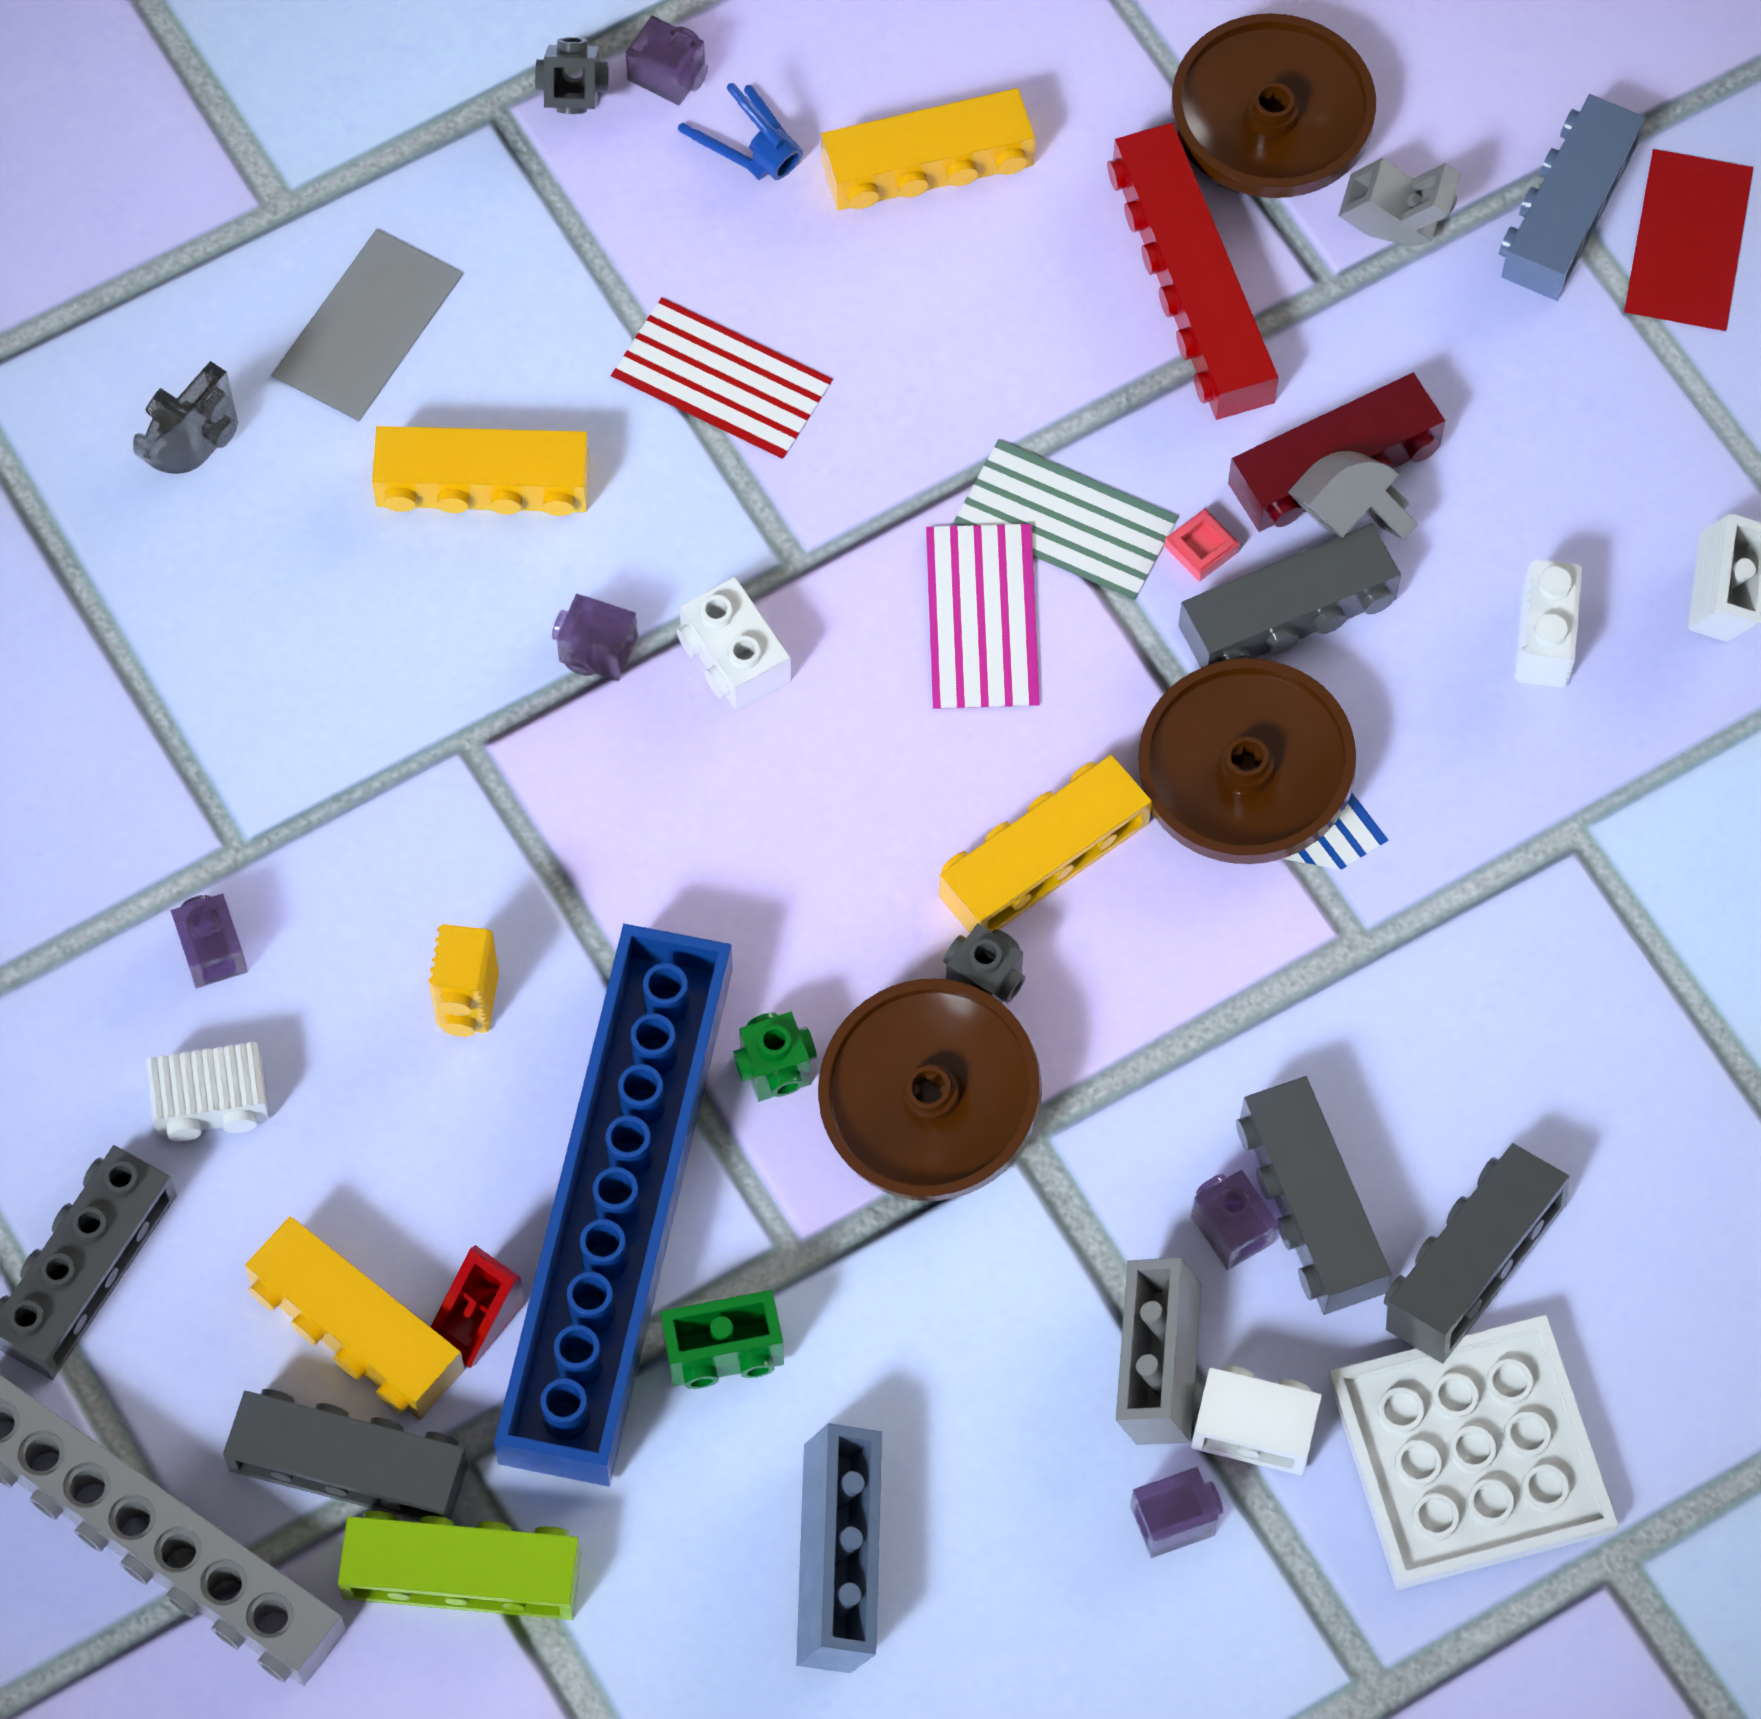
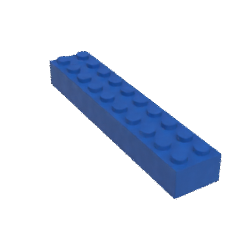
(614, 1206)

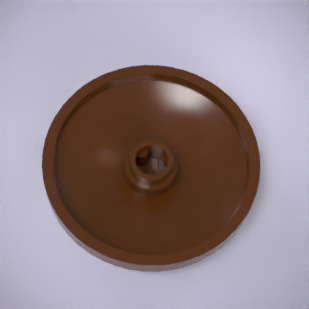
(1273, 105)
(1247, 761)
(930, 1089)

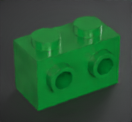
(722, 1339)

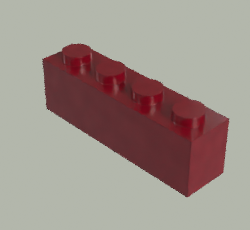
(1386, 425)

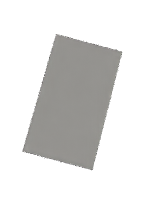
(367, 324)

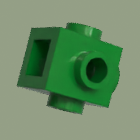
(774, 1055)

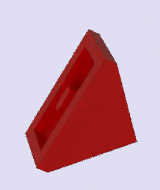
(478, 1305)

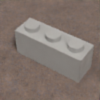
(1158, 1351)

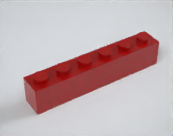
(1193, 272)

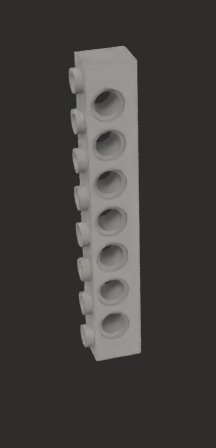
(291, 1652)

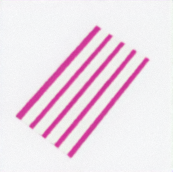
(982, 616)

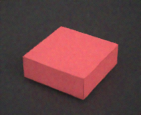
(1202, 545)

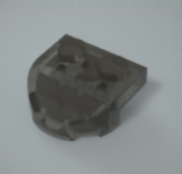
(190, 426)

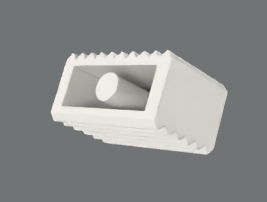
(1727, 579)
(1548, 623)
(207, 1091)

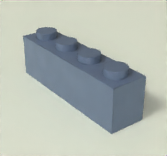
(1572, 196)
(839, 1548)

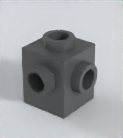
(569, 93)
(987, 962)

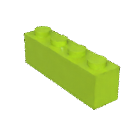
(460, 1566)

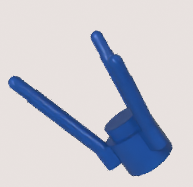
(771, 147)

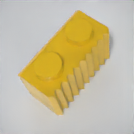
(463, 979)

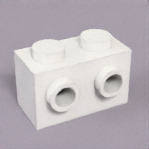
(733, 644)
(1256, 1419)

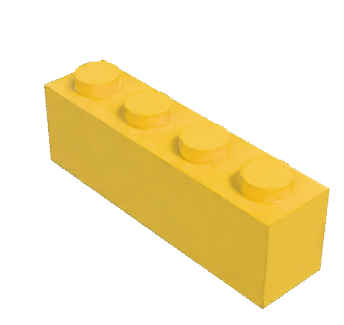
(927, 149)
(481, 470)
(1044, 846)
(354, 1319)

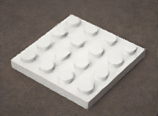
(1472, 1453)

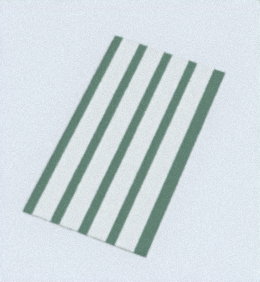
(1071, 517)

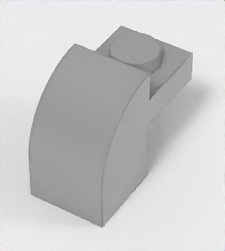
(1396, 206)
(1346, 487)

